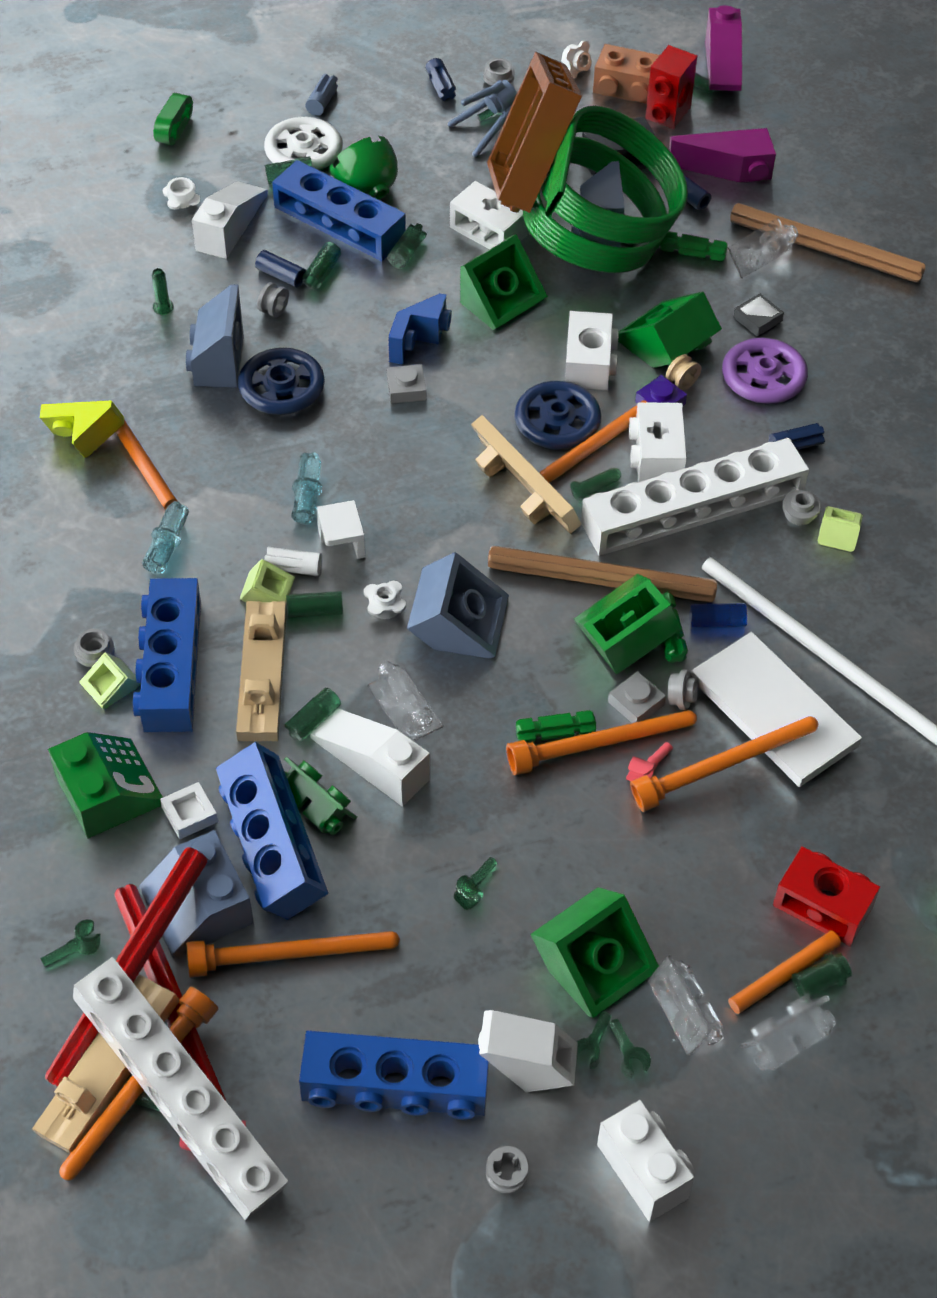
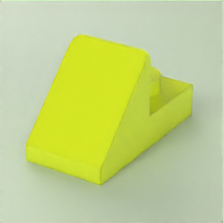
(86, 422)

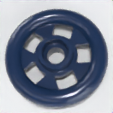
(281, 381)
(568, 436)

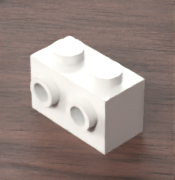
(646, 1160)

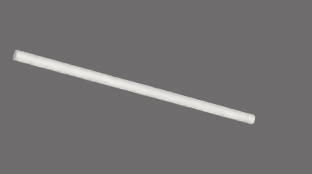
(822, 649)

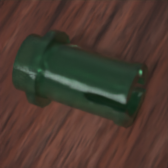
(830, 971)

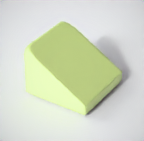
(840, 529)
(267, 583)
(109, 680)

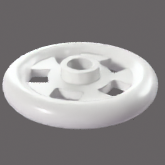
(304, 142)

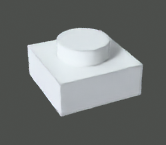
(189, 810)

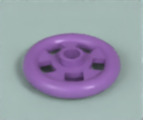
(765, 370)

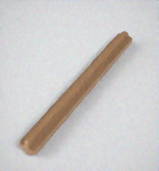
(834, 244)
(598, 572)

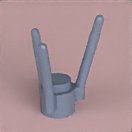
(498, 99)

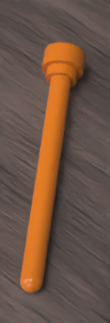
(525, 755)
(651, 790)
(206, 957)
(194, 1010)

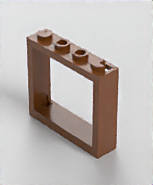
(533, 132)

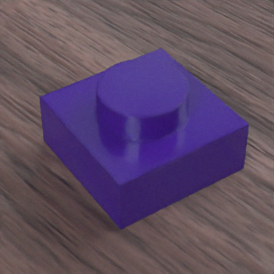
(661, 391)

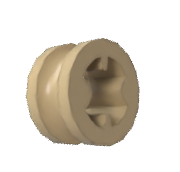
(683, 372)

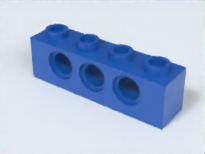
(338, 210)
(169, 655)
(270, 832)
(376, 1056)

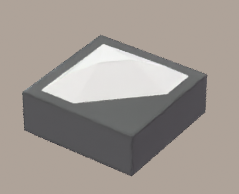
(758, 314)

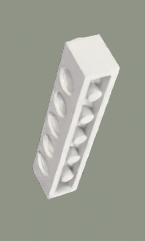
(692, 496)
(179, 1088)

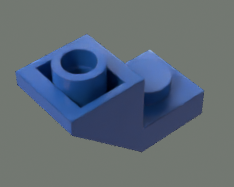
(418, 323)

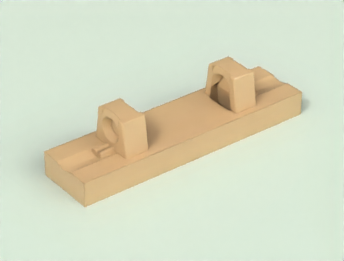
(544, 497)
(261, 671)
(94, 1081)

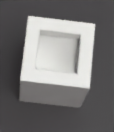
(340, 525)

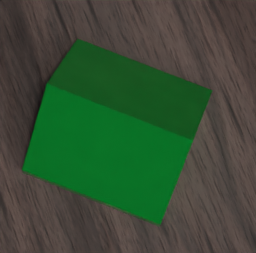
(500, 283)

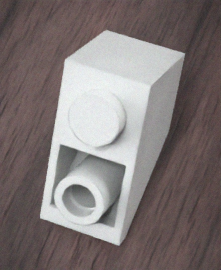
(528, 1051)

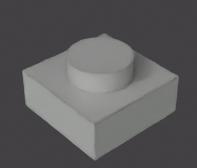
(406, 383)
(636, 698)

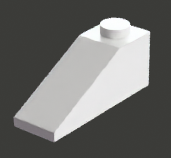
(225, 218)
(376, 753)

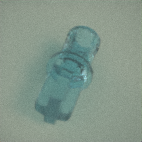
(306, 488)
(165, 538)

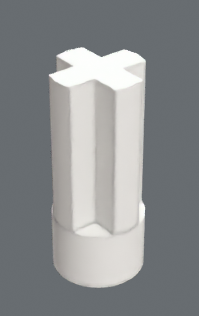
(295, 561)

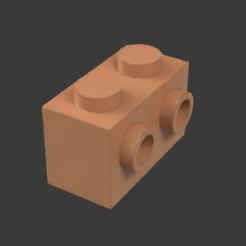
(623, 73)

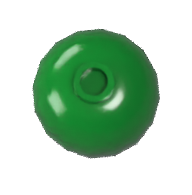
(367, 166)

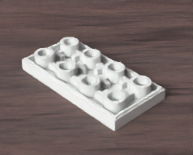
(767, 695)

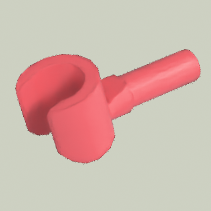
(640, 767)

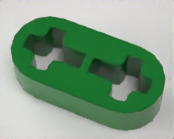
(173, 118)

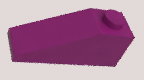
(724, 48)
(727, 154)

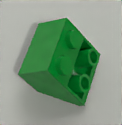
(628, 622)

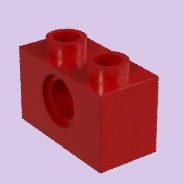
(671, 86)
(802, 898)

